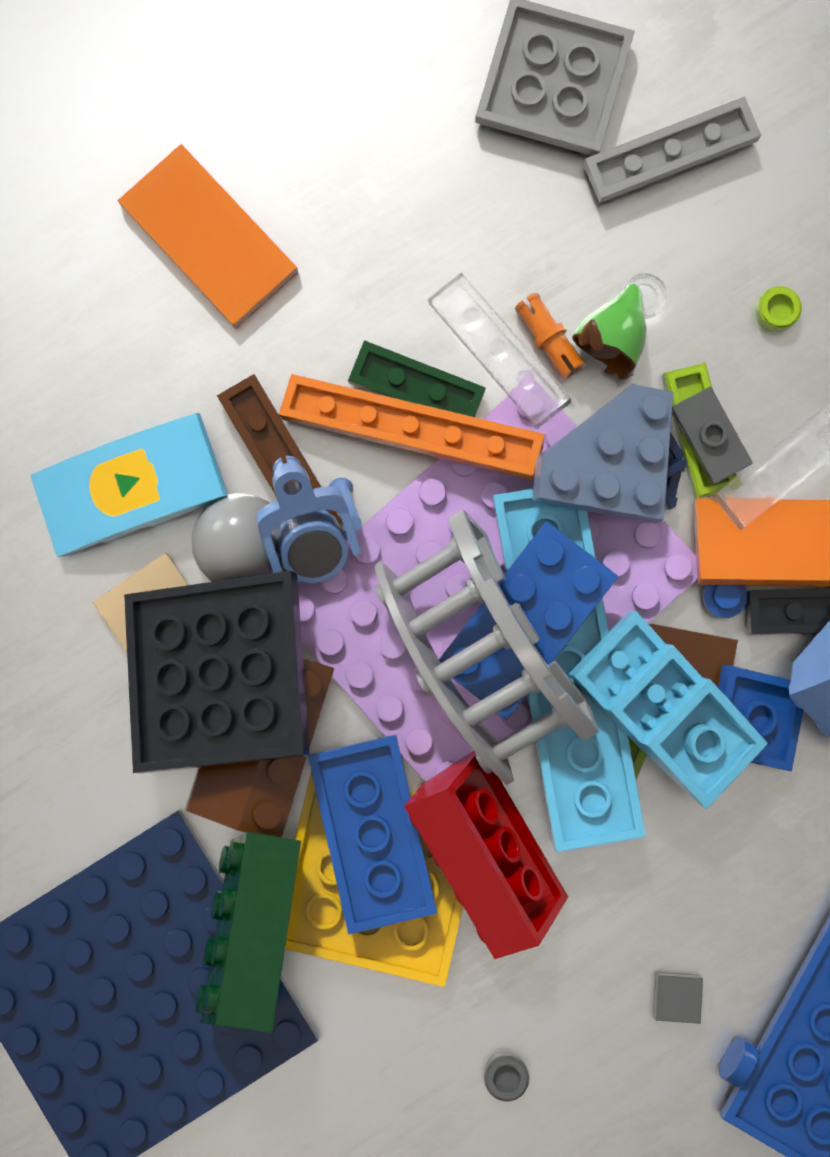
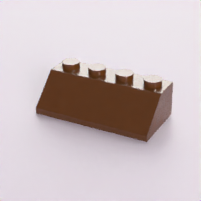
(259, 793)

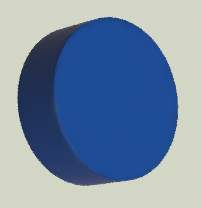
(739, 1062)

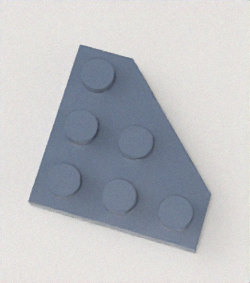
(612, 459)

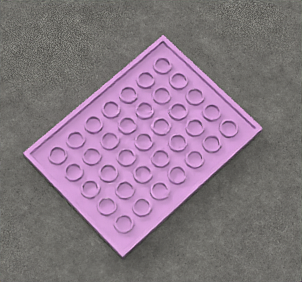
(357, 636)

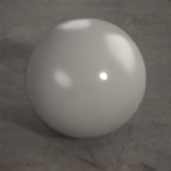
(228, 539)

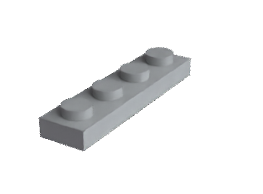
(672, 149)

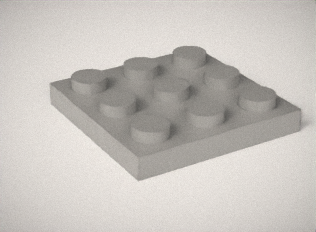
(554, 76)

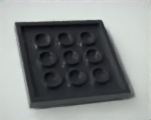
(216, 673)

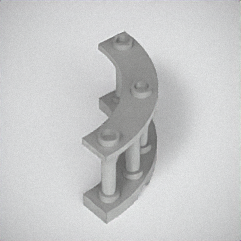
(512, 631)

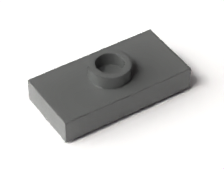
(711, 436)

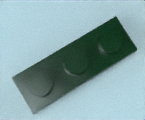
(413, 381)

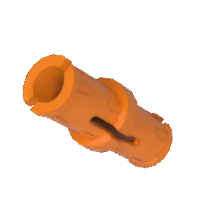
(550, 336)

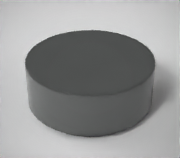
(506, 1076)

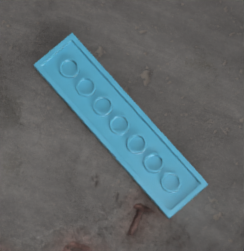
(591, 781)

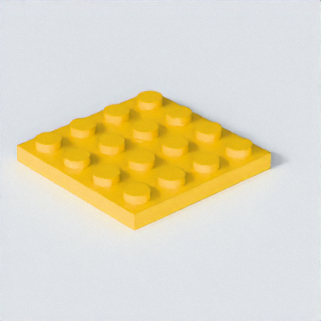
(317, 927)

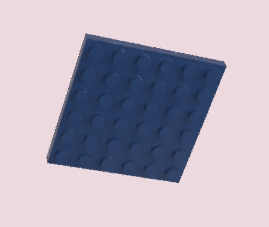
(106, 999)

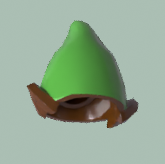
(615, 333)

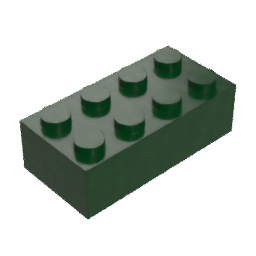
(249, 932)

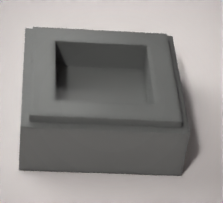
(678, 998)

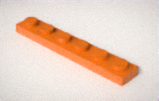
(412, 426)

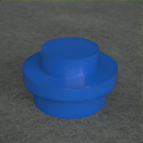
(725, 600)

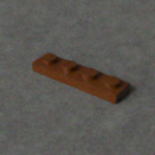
(262, 429)

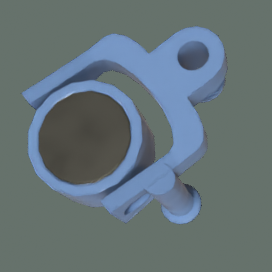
(309, 536)

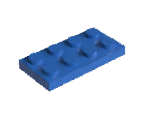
(556, 589)
(370, 834)

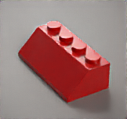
(487, 856)

